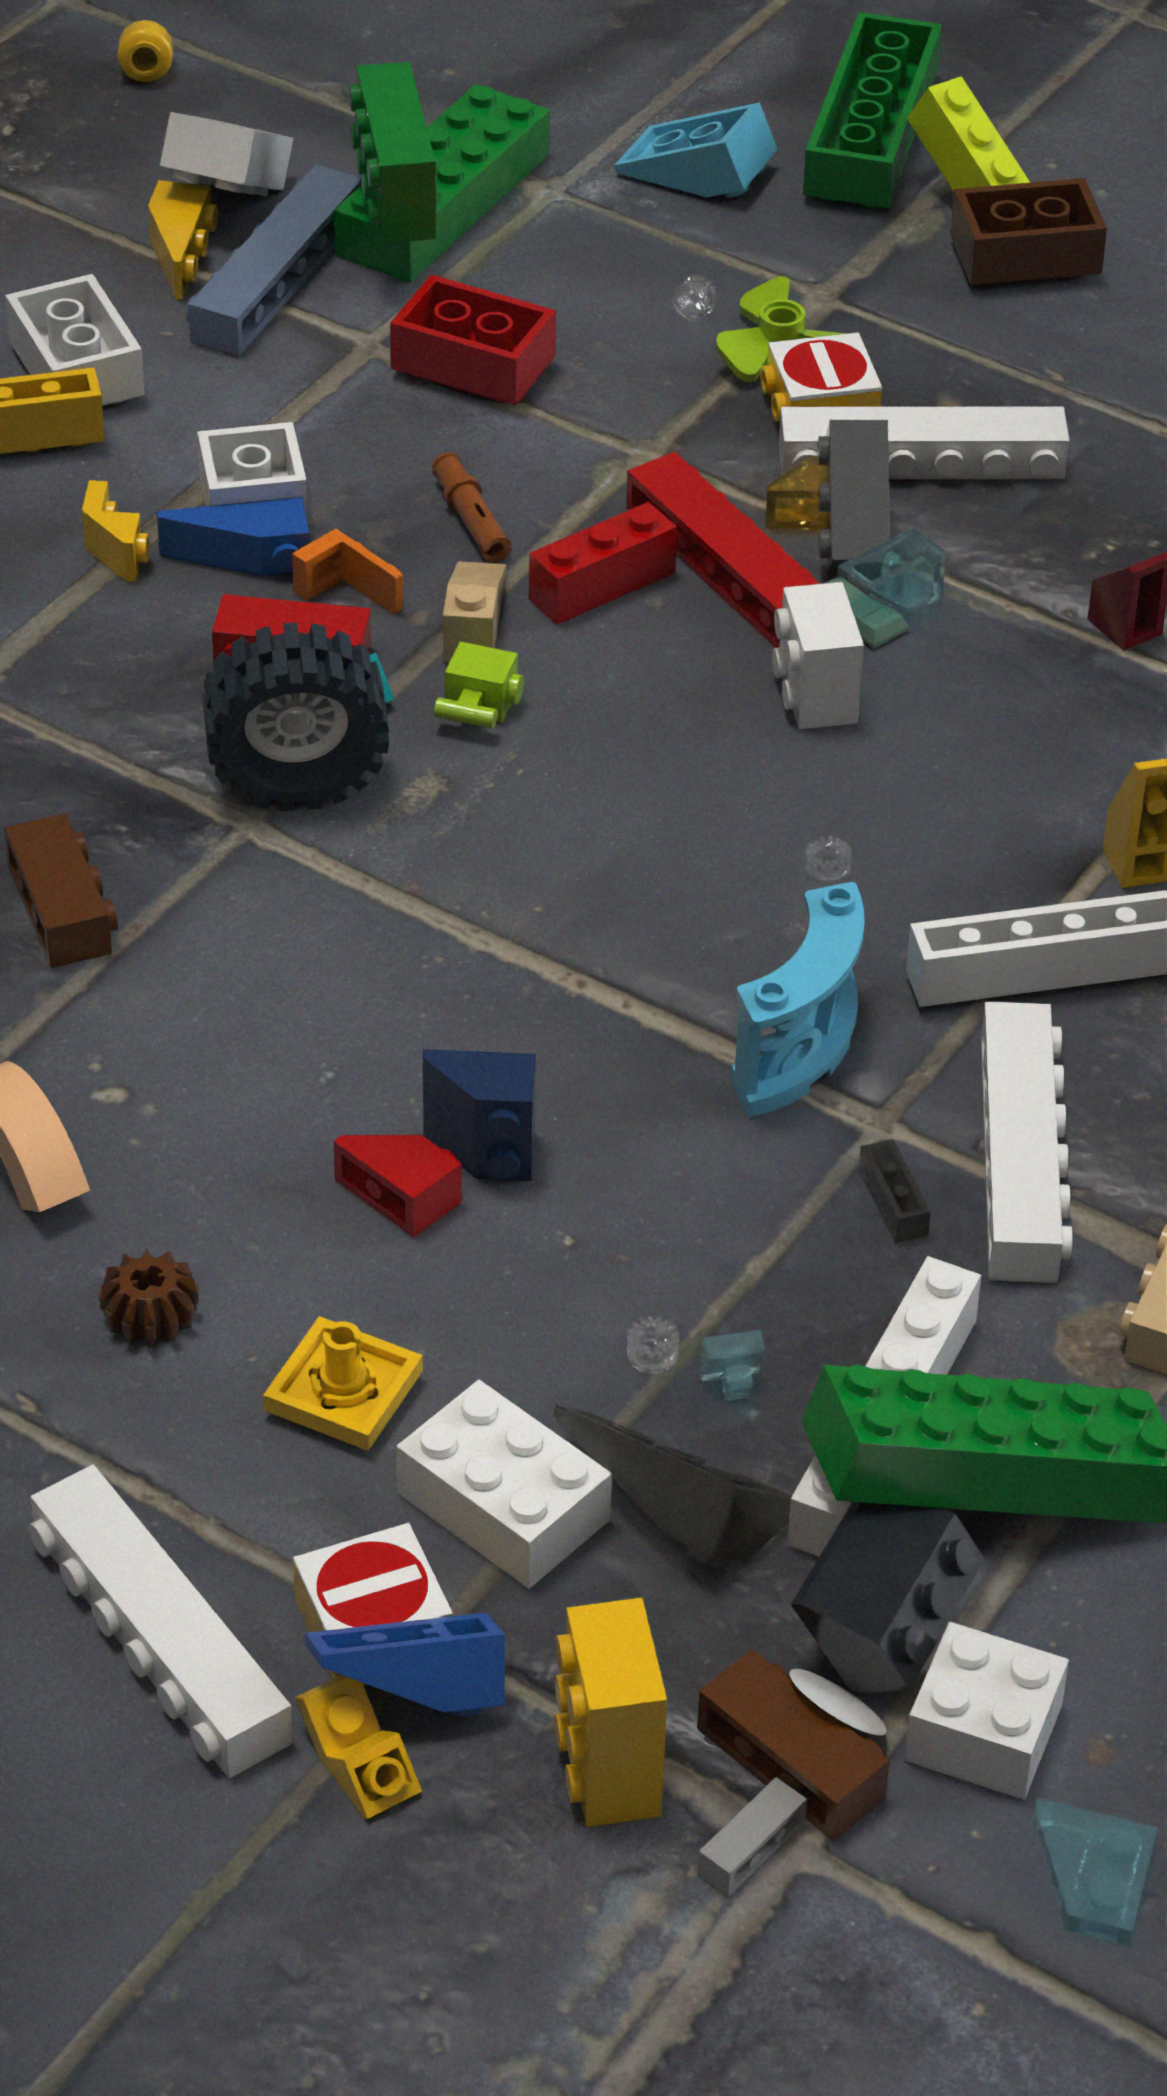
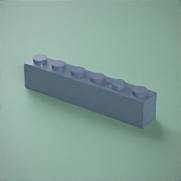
(270, 263)

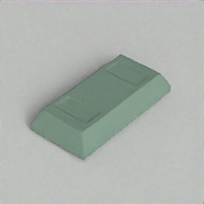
(874, 620)

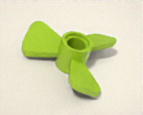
(777, 320)

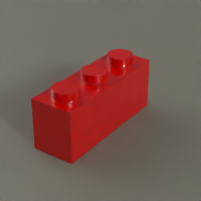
(602, 563)
(244, 614)

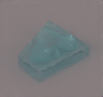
(1096, 1867)

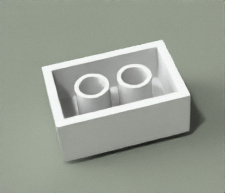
(225, 154)
(76, 328)
(503, 1483)

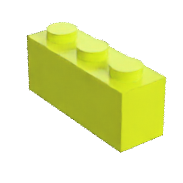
(963, 138)

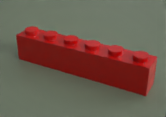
(718, 540)

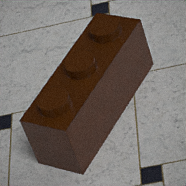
(60, 890)
(780, 1733)

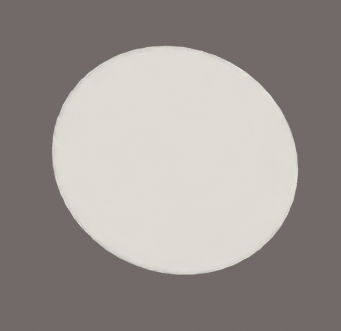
(837, 1702)

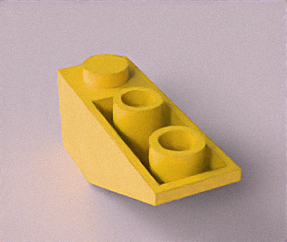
(180, 229)

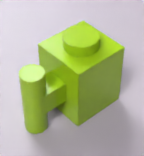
(480, 686)

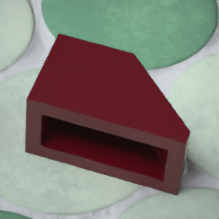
(1131, 602)

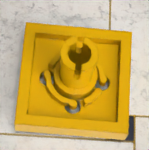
(349, 1372)

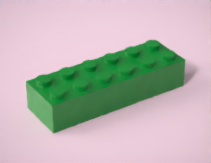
(863, 123)
(480, 154)
(989, 1444)

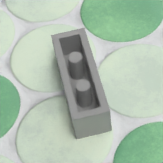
(752, 1836)

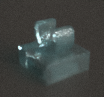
(733, 1360)

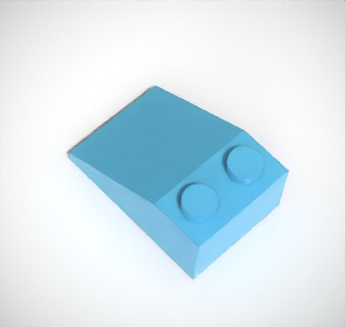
(703, 152)

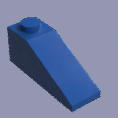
(236, 536)
(437, 1662)

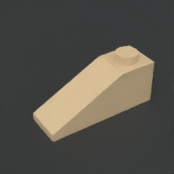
(472, 605)

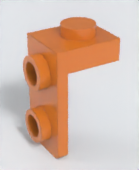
(340, 558)

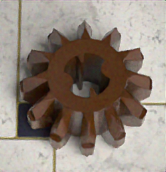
(149, 1297)

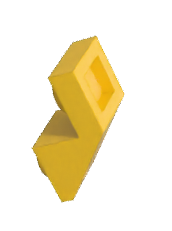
(111, 534)
(360, 1756)

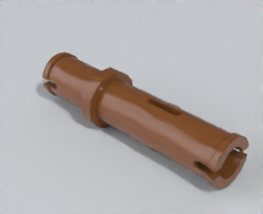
(463, 494)

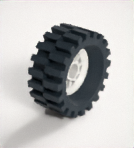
(295, 717)

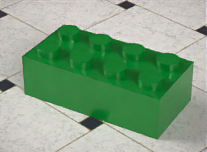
(393, 152)

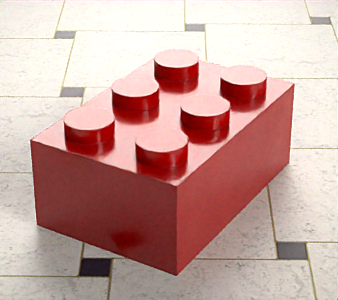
(473, 339)

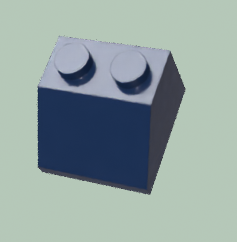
(482, 1110)

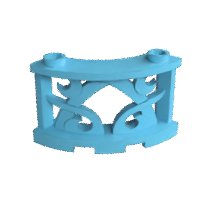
(807, 1001)

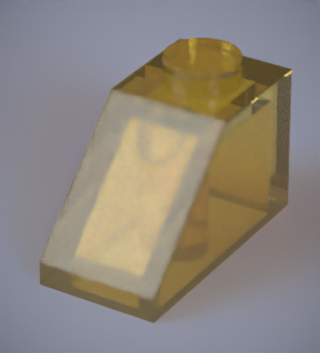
(794, 498)

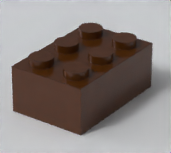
(1028, 231)

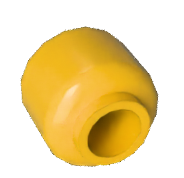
(145, 51)

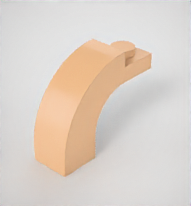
(35, 1144)

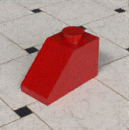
(400, 1177)

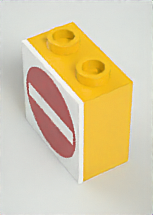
(820, 373)
(367, 1583)

